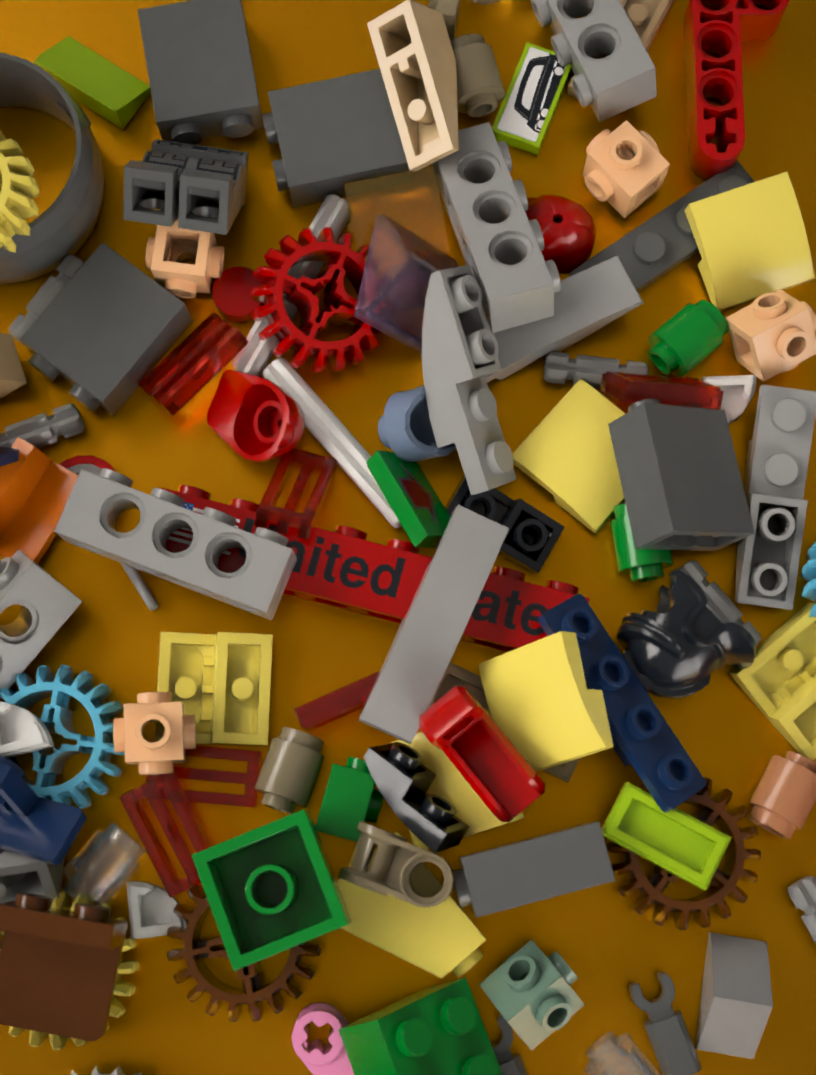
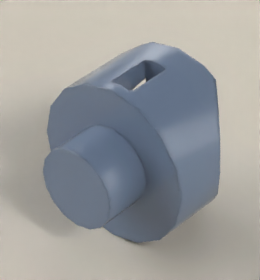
(408, 429)

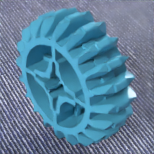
(61, 718)

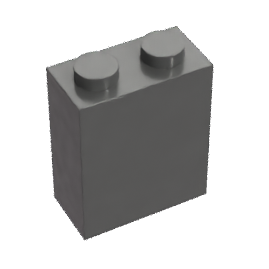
(200, 70)
(333, 136)
(106, 331)
(680, 477)
(533, 869)

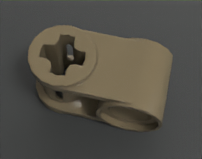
(393, 866)

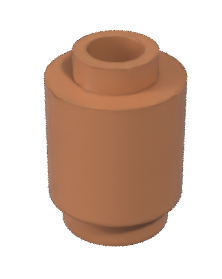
(784, 794)

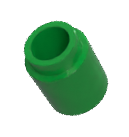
(687, 338)
(641, 564)

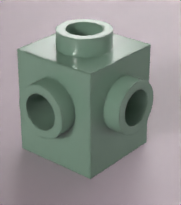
(533, 993)

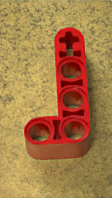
(720, 77)

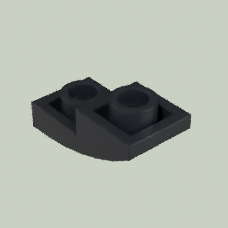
(529, 533)
(404, 786)

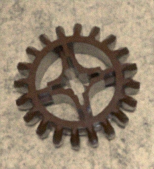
(722, 882)
(252, 991)

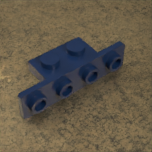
(635, 723)
(32, 823)

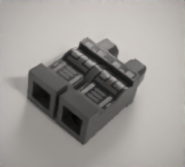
(186, 184)

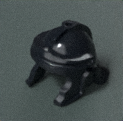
(682, 641)

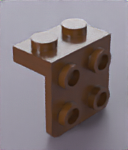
(58, 966)

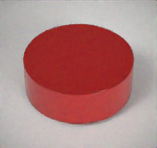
(232, 294)

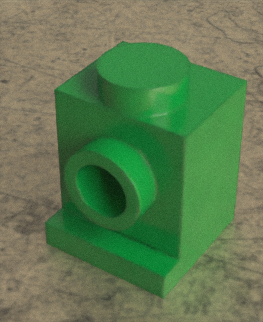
(349, 799)

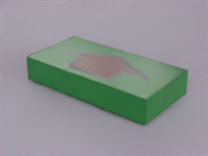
(410, 498)

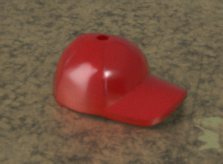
(565, 242)
(255, 416)

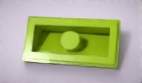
(94, 81)

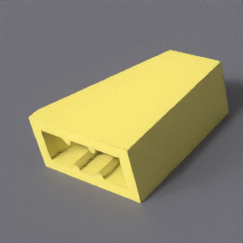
(429, 937)

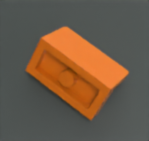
(31, 501)

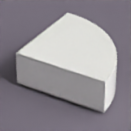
(736, 395)
(21, 731)
(151, 910)

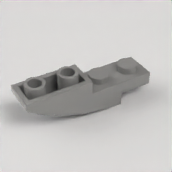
(455, 360)
(775, 494)

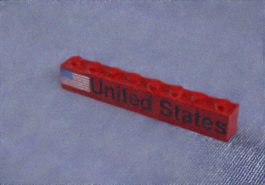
(382, 580)

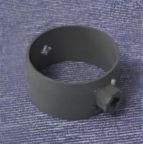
(77, 208)

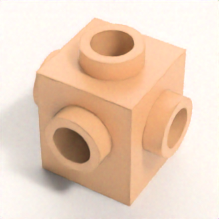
(624, 167)
(173, 246)
(773, 334)
(160, 755)

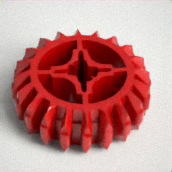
(301, 293)

